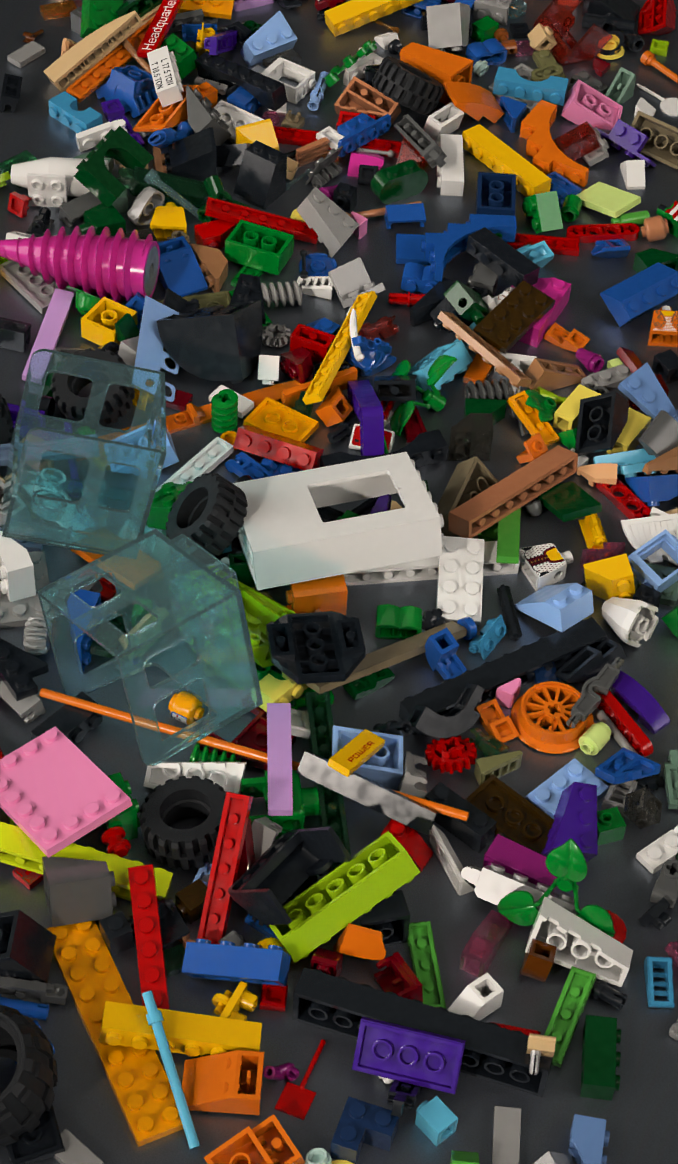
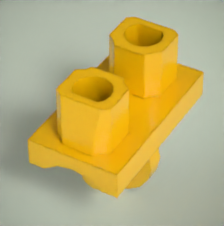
(230, 1007)

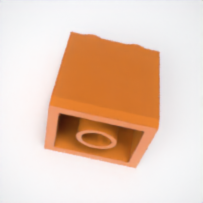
(318, 594)

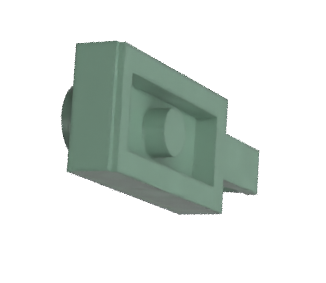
(671, 779)

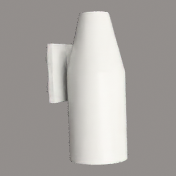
(49, 180)

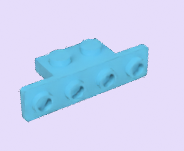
(628, 461)

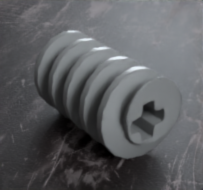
(281, 293)

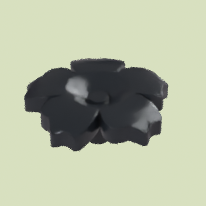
(432, 619)
(652, 782)

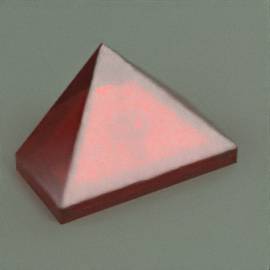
(408, 152)

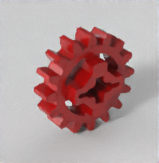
(451, 754)

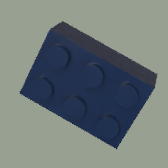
(496, 194)

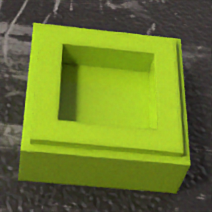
(659, 47)

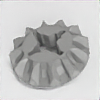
(281, 338)

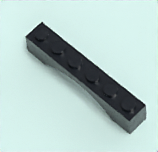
(265, 89)
(424, 450)

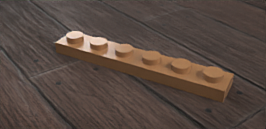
(479, 345)

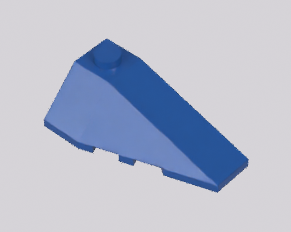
(654, 488)

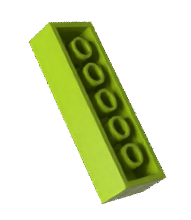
(345, 895)

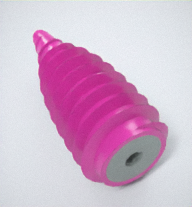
(90, 262)

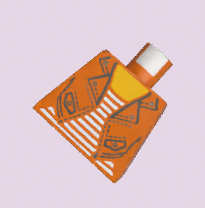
(664, 328)

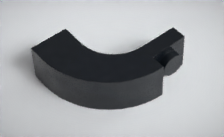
(452, 723)

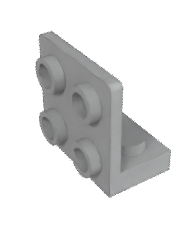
(351, 281)

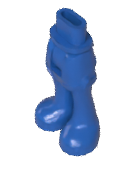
(167, 136)

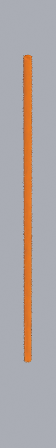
(220, 744)

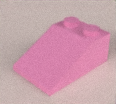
(590, 105)

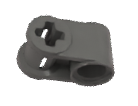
(667, 884)

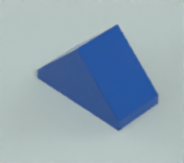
(514, 112)

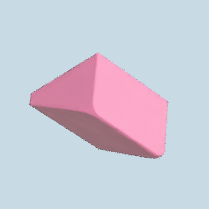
(361, 230)
(508, 693)

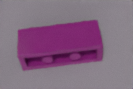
(519, 860)

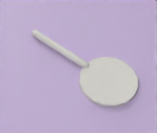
(668, 105)

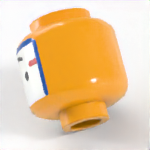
(185, 707)

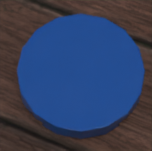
(318, 264)

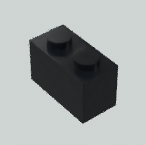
(396, 388)

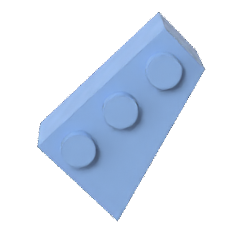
(268, 40)

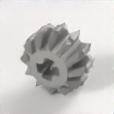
(36, 636)

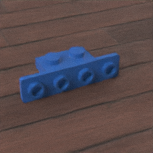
(361, 131)

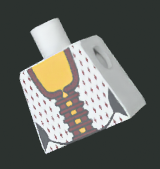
(544, 564)

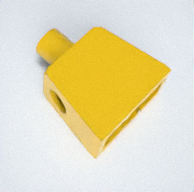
(168, 220)

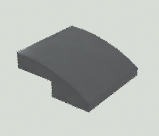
(660, 435)

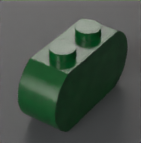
(399, 181)

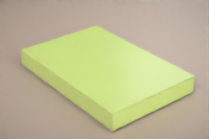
(608, 199)

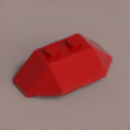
(657, 17)

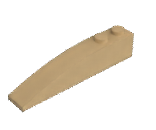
(91, 50)

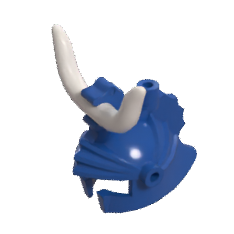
(367, 354)

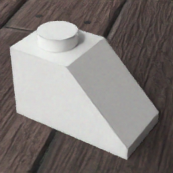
(268, 369)

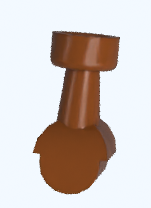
(510, 45)

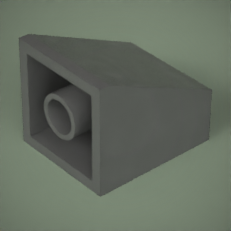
(77, 890)

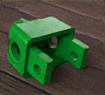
(304, 801)

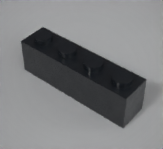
(502, 258)

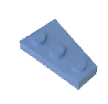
(646, 392)

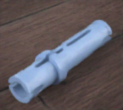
(314, 102)

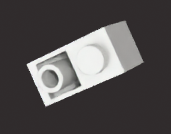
(479, 998)

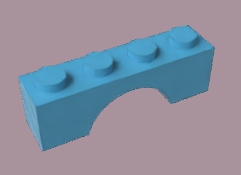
(509, 83)

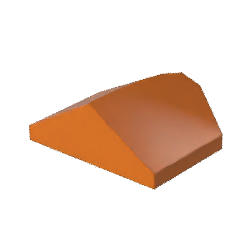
(361, 943)

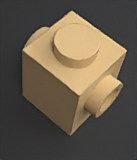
(541, 38)

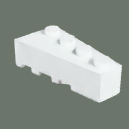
(580, 944)

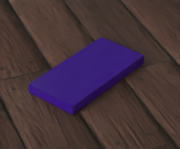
(408, 1055)

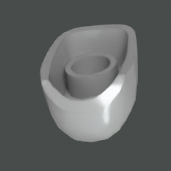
(145, 205)

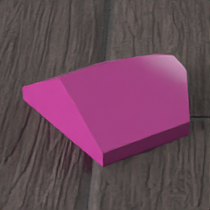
(363, 158)

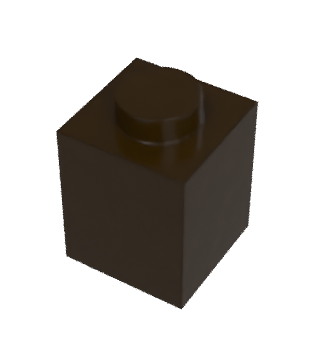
(191, 901)

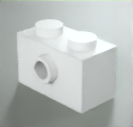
(443, 121)

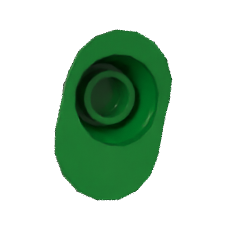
(84, 300)

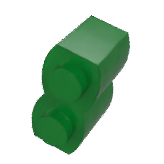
(397, 622)

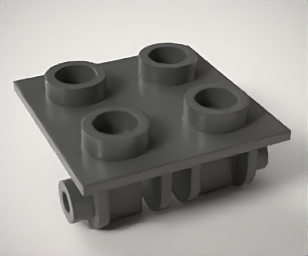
(325, 169)

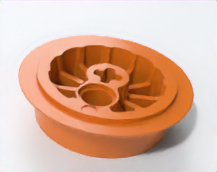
(548, 714)

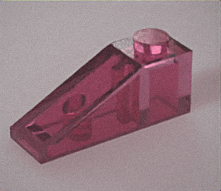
(485, 944)

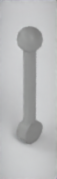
(390, 153)

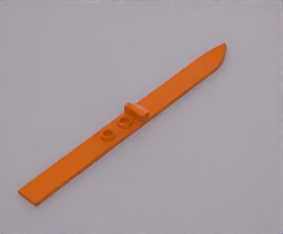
(201, 415)

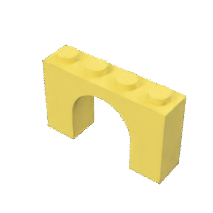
(568, 413)

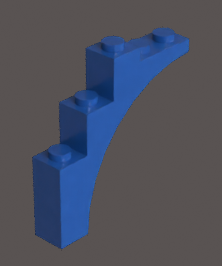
(443, 247)

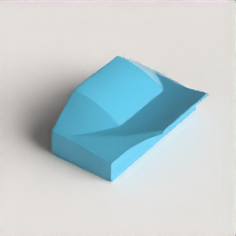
(537, 253)

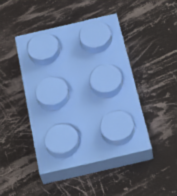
(548, 793)

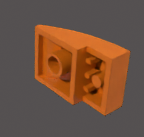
(474, 100)
(261, 1145)

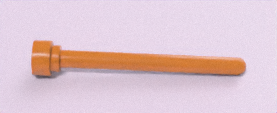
(649, 59)

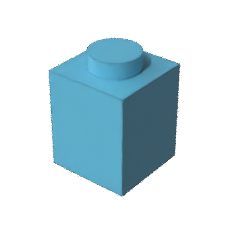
(436, 1120)

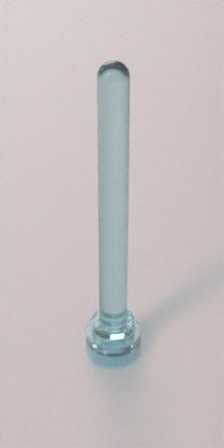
(153, 178)

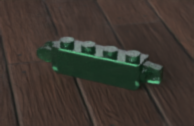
(190, 189)

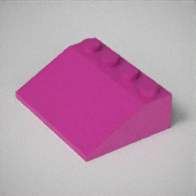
(560, 292)

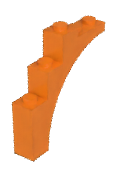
(542, 148)

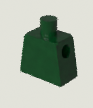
(102, 216)
(474, 309)

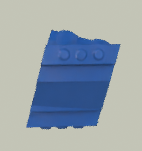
(132, 87)

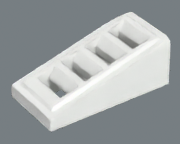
(320, 286)

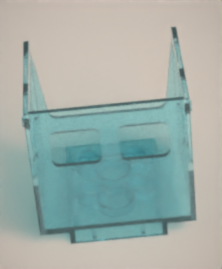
(78, 479)
(177, 615)

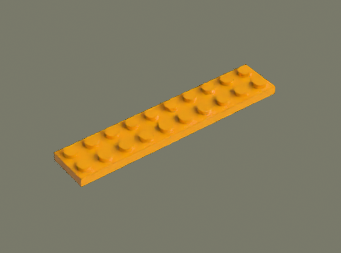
(132, 1073)

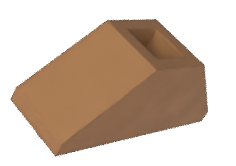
(212, 264)

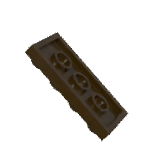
(514, 316)
(515, 816)

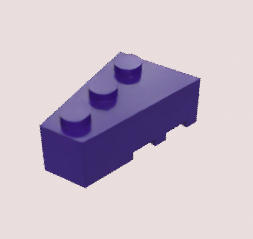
(576, 820)

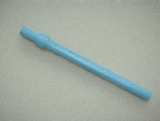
(155, 1020)

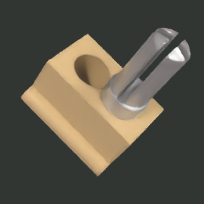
(539, 1046)

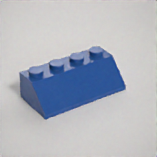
(641, 293)

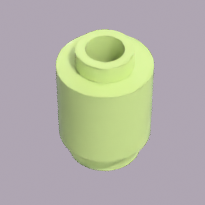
(595, 738)

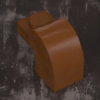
(538, 960)

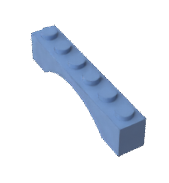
(588, 1139)

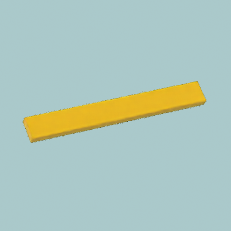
(338, 350)

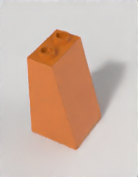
(438, 64)

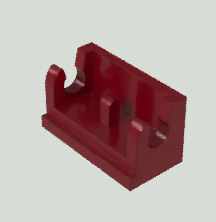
(398, 978)

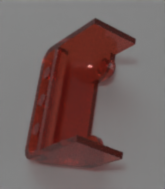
(561, 20)

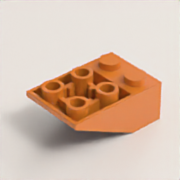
(225, 1082)

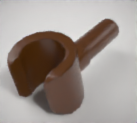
(31, 36)

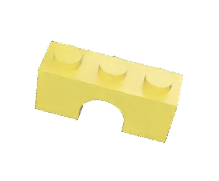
(278, 690)

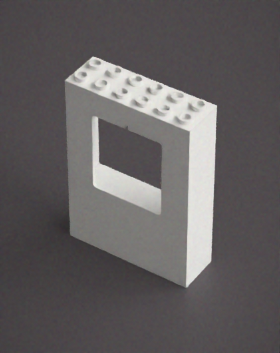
(292, 545)

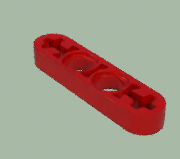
(629, 231)
(622, 502)
(625, 724)

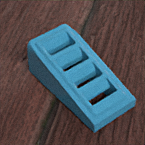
(659, 963)

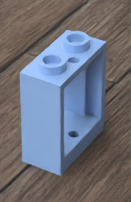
(643, 573)

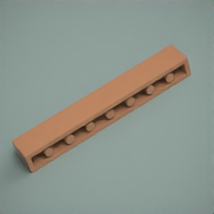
(512, 492)

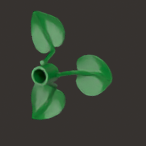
(430, 398)
(569, 867)

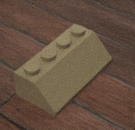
(662, 139)
(466, 482)

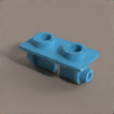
(489, 637)

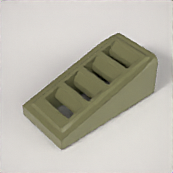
(497, 765)

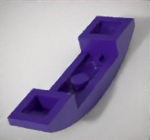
(113, 111)
(641, 701)

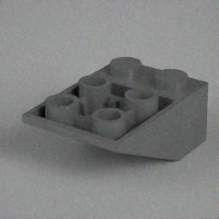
(203, 116)

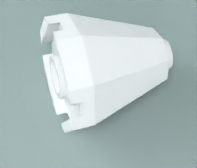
(630, 619)

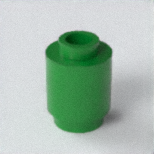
(571, 208)

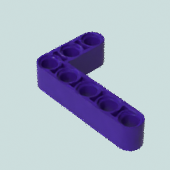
(370, 414)

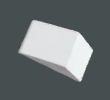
(633, 174)

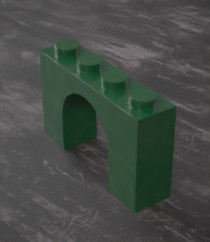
(94, 172)

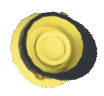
(614, 48)

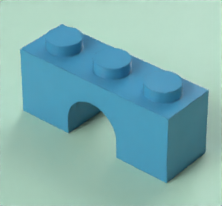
(65, 110)

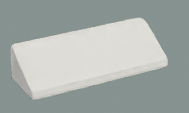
(449, 860)

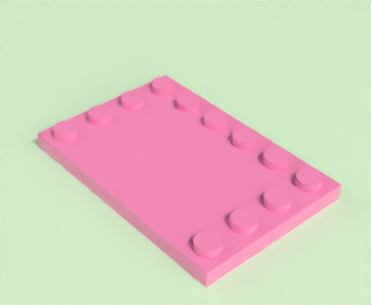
(56, 792)

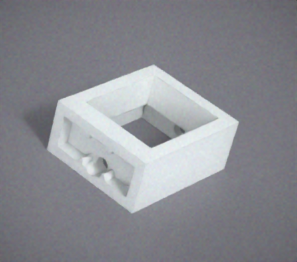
(294, 72)

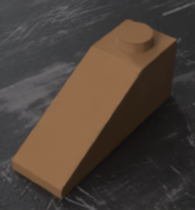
(553, 374)

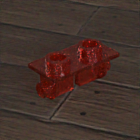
(383, 326)

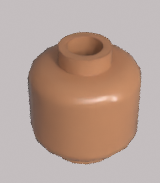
(655, 228)

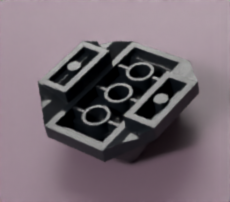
(316, 646)

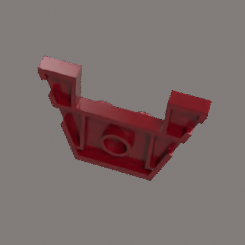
(253, 737)

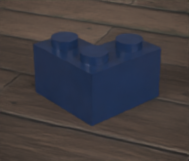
(362, 1124)

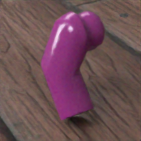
(281, 1072)

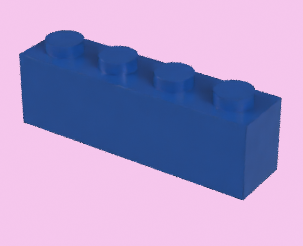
(236, 963)

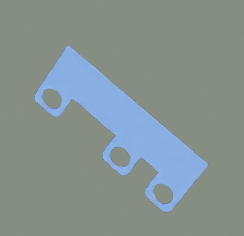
(150, 347)

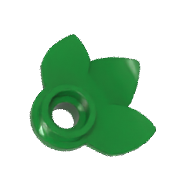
(545, 405)

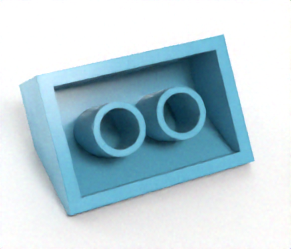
(454, 349)

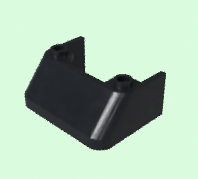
(284, 869)

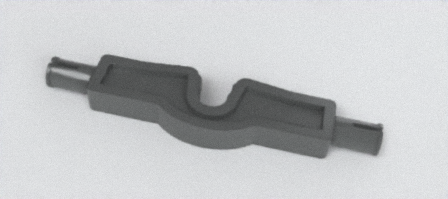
(588, 698)

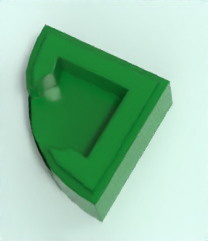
(568, 438)

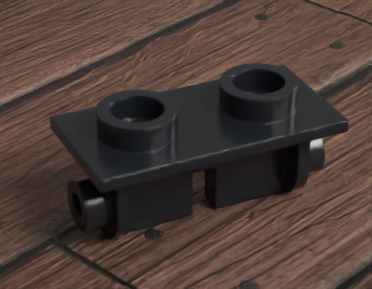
(41, 223)

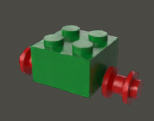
(122, 826)

